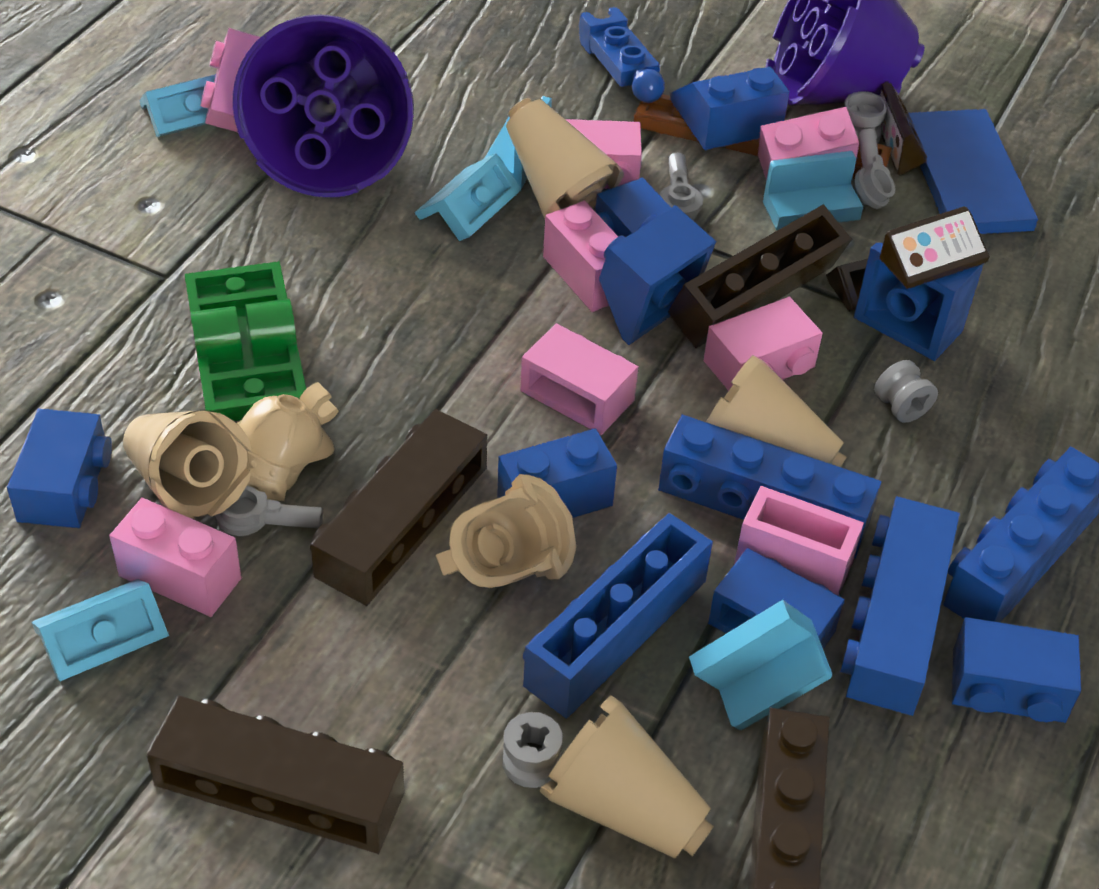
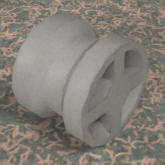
(906, 391)
(527, 764)

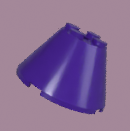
(843, 48)
(323, 105)

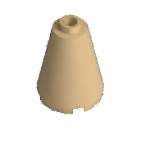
(558, 158)
(773, 413)
(190, 459)
(629, 785)

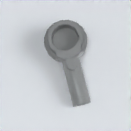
(873, 181)
(679, 191)
(255, 511)

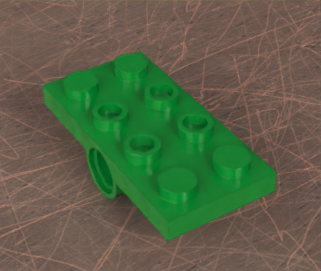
(244, 337)

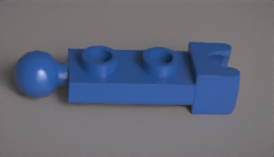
(622, 54)

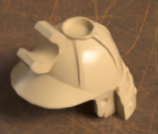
(286, 437)
(512, 537)

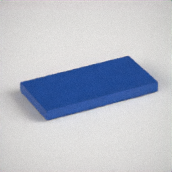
(972, 170)

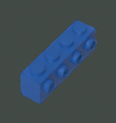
(728, 468)
(1027, 540)
(903, 607)
(616, 615)

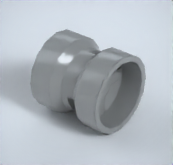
(866, 112)

